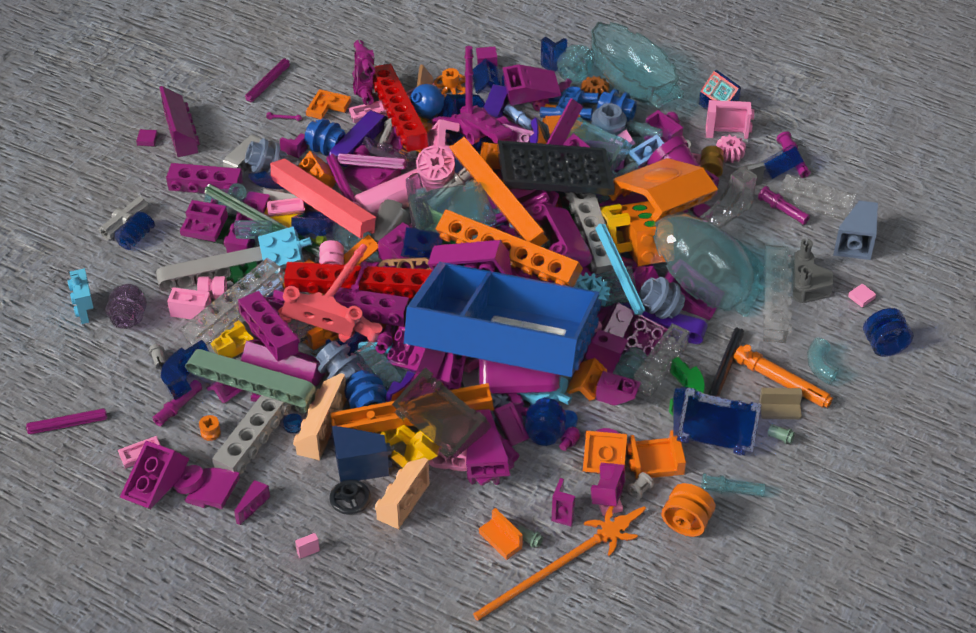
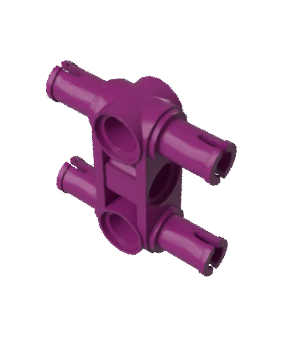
(363, 81)

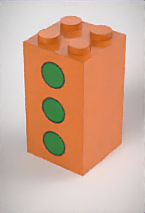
(641, 233)

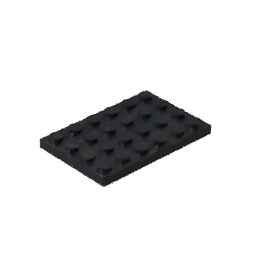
(555, 168)

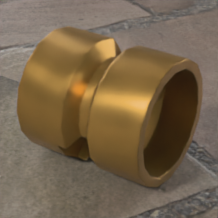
(712, 160)

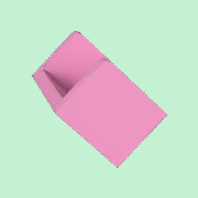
(187, 303)

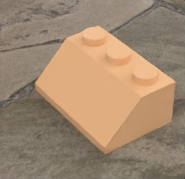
(403, 493)

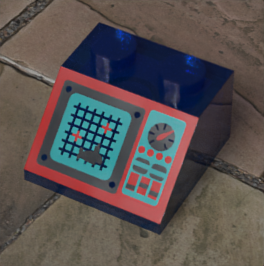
(719, 89)

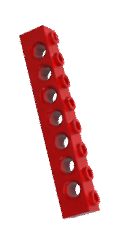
(399, 108)
(383, 280)

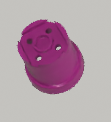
(674, 149)

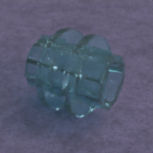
(575, 63)

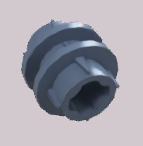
(609, 118)
(261, 155)
(662, 297)
(336, 360)

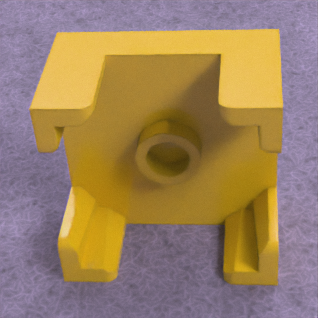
(613, 221)
(417, 446)

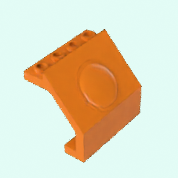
(668, 186)

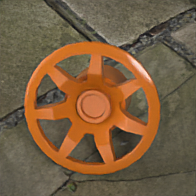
(450, 81)

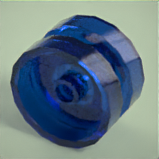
(888, 332)

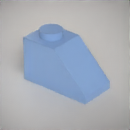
(645, 150)

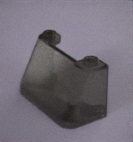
(440, 415)

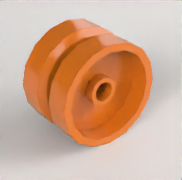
(688, 509)

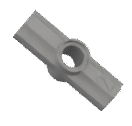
(122, 215)

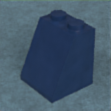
(361, 454)

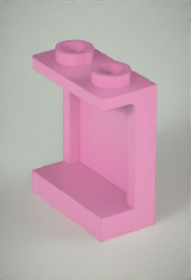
(729, 117)

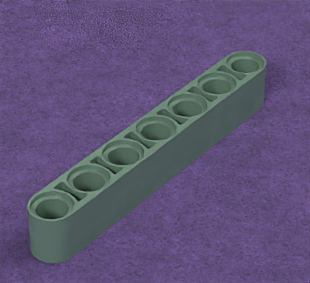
(250, 378)

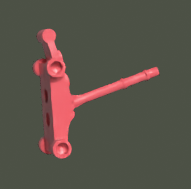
(326, 312)

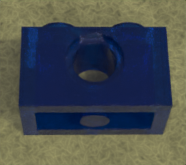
(419, 243)

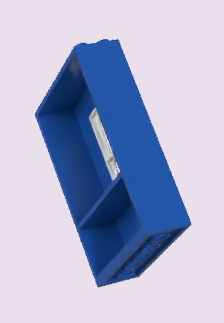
(503, 318)

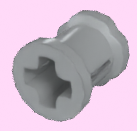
(641, 485)

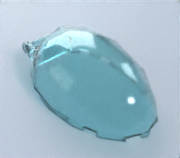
(634, 65)
(707, 262)

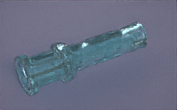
(722, 484)

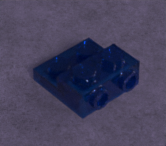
(312, 222)

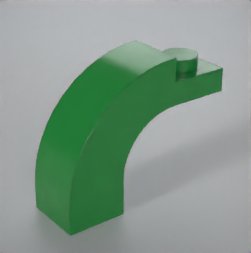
(687, 377)

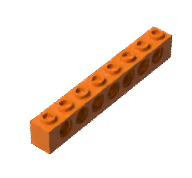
(570, 268)

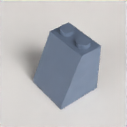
(858, 232)

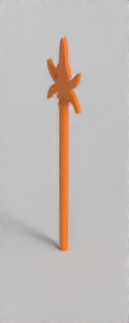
(609, 530)

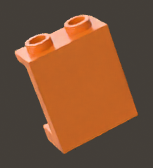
(656, 457)

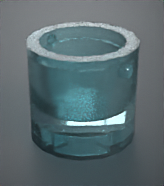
(630, 362)

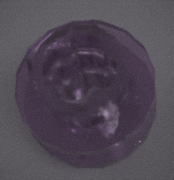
(126, 306)

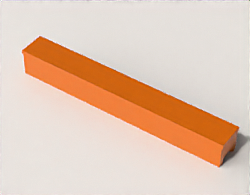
(498, 192)
(382, 416)

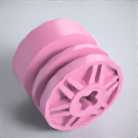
(435, 167)

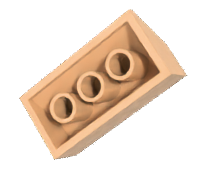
(317, 426)

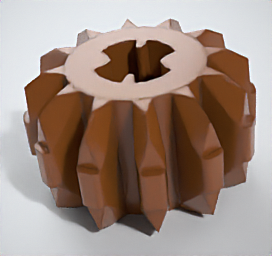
(595, 85)

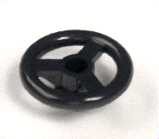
(348, 492)

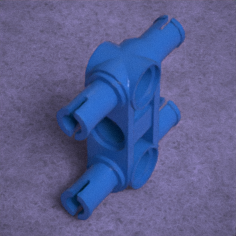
(576, 94)

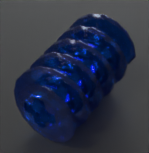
(134, 229)

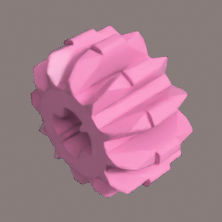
(732, 147)

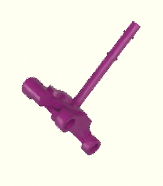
(473, 120)

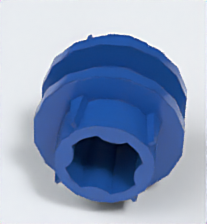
(625, 103)
(323, 135)
(364, 389)

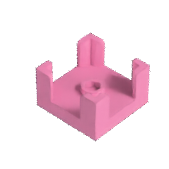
(437, 134)

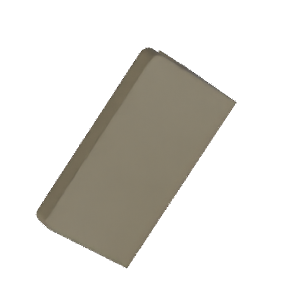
(780, 403)

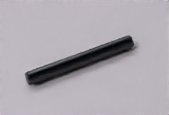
(726, 362)

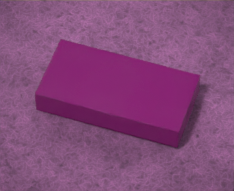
(511, 424)

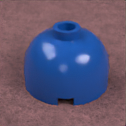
(427, 100)

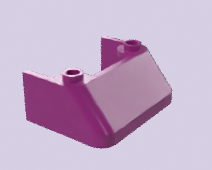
(570, 240)
(515, 379)

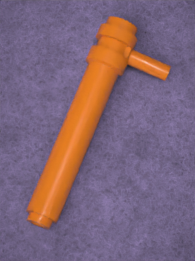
(756, 362)

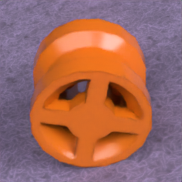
(213, 431)

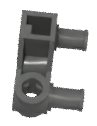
(809, 280)

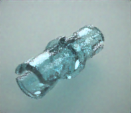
(644, 129)

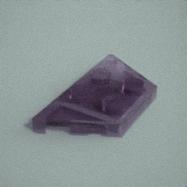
(385, 150)

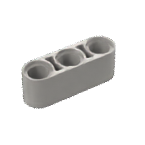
(236, 158)

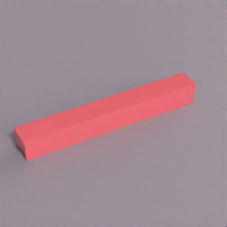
(322, 198)

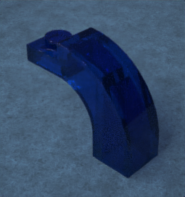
(175, 373)

